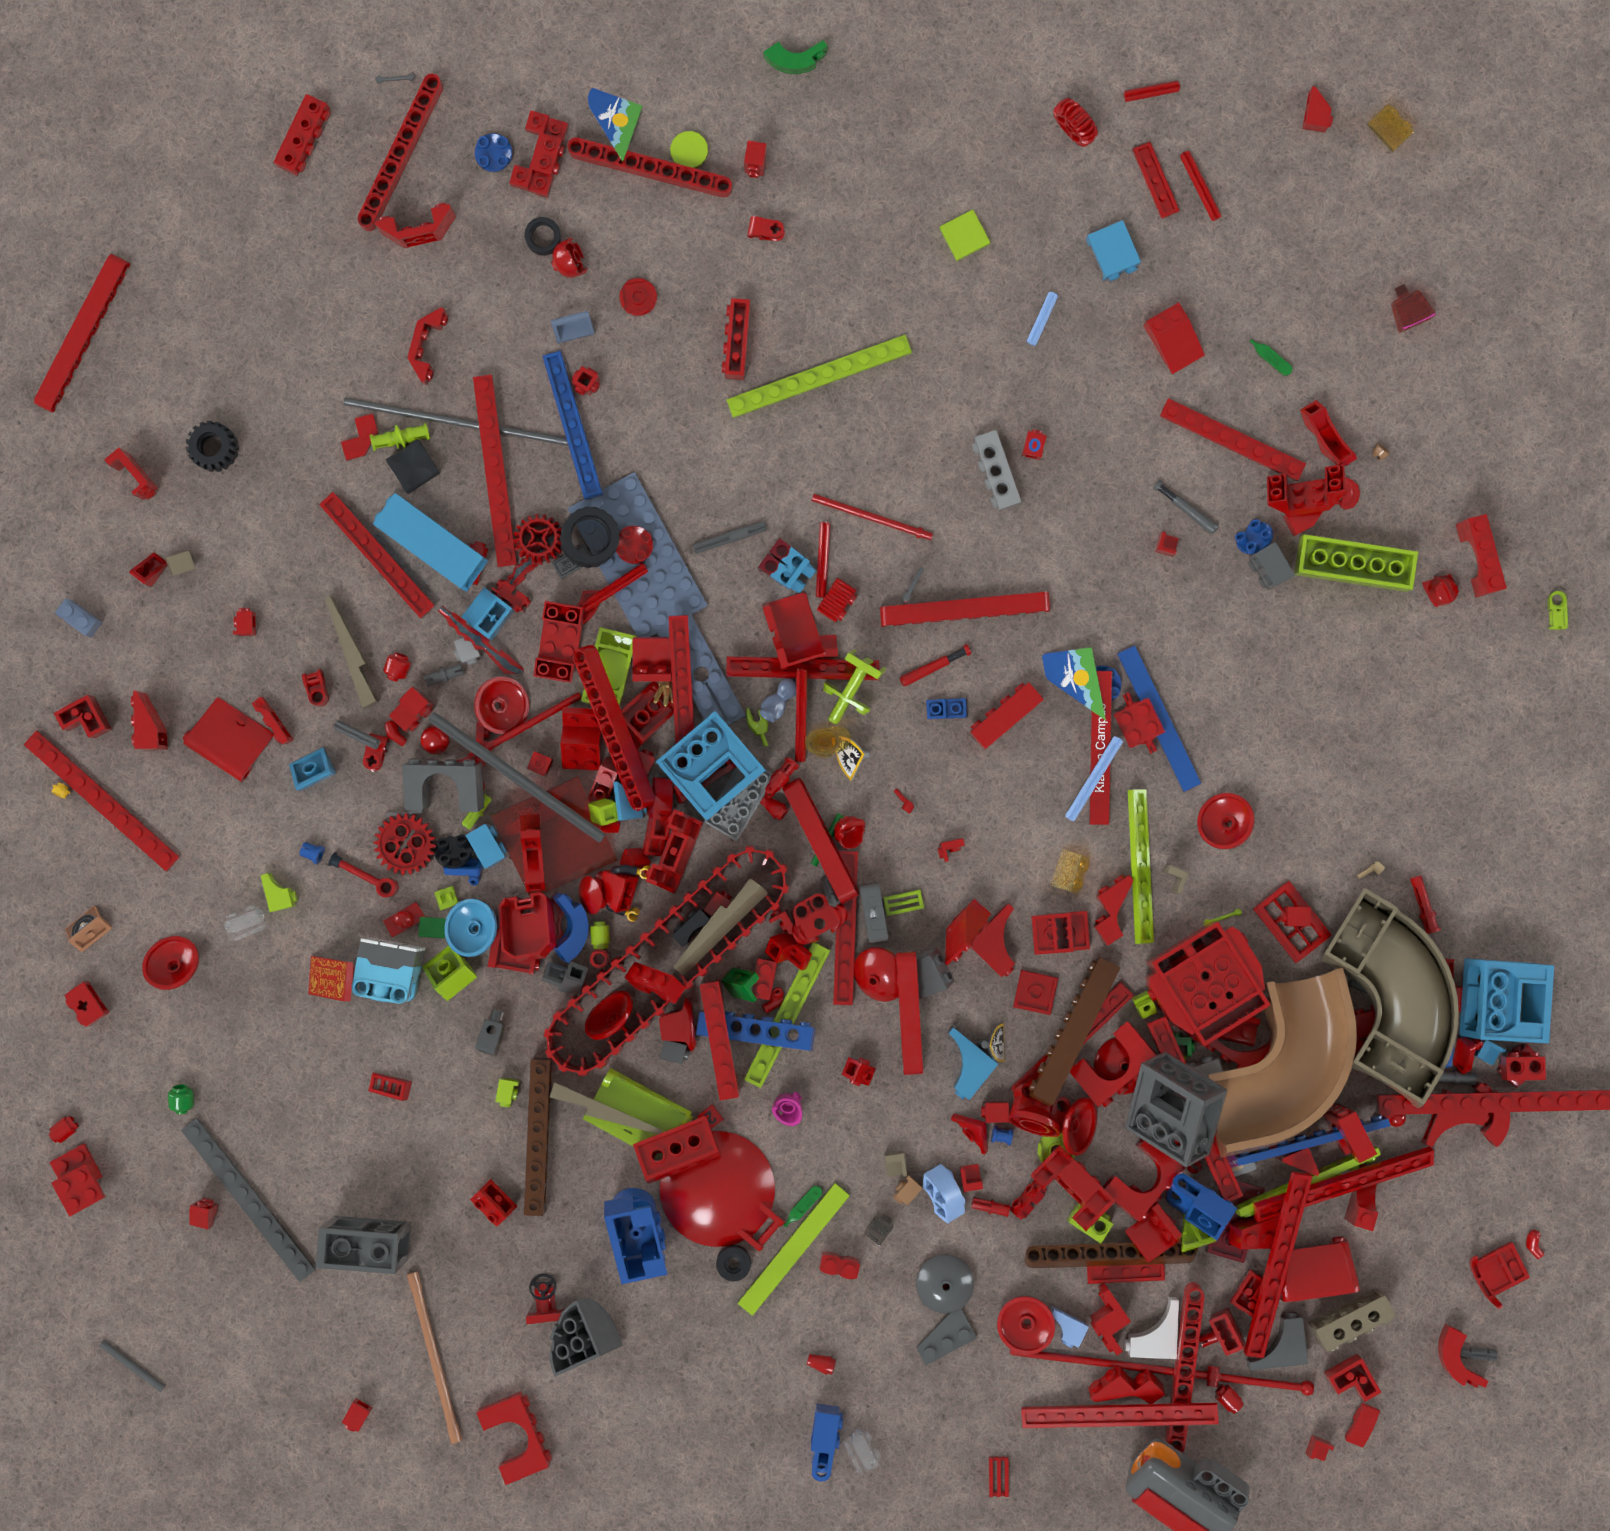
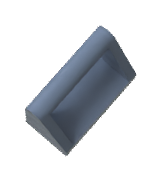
(572, 327)

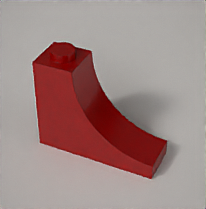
(991, 943)
(1441, 1122)
(1362, 1208)

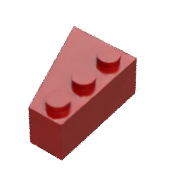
(1253, 1235)

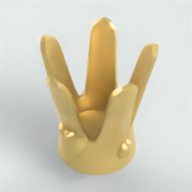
(665, 687)

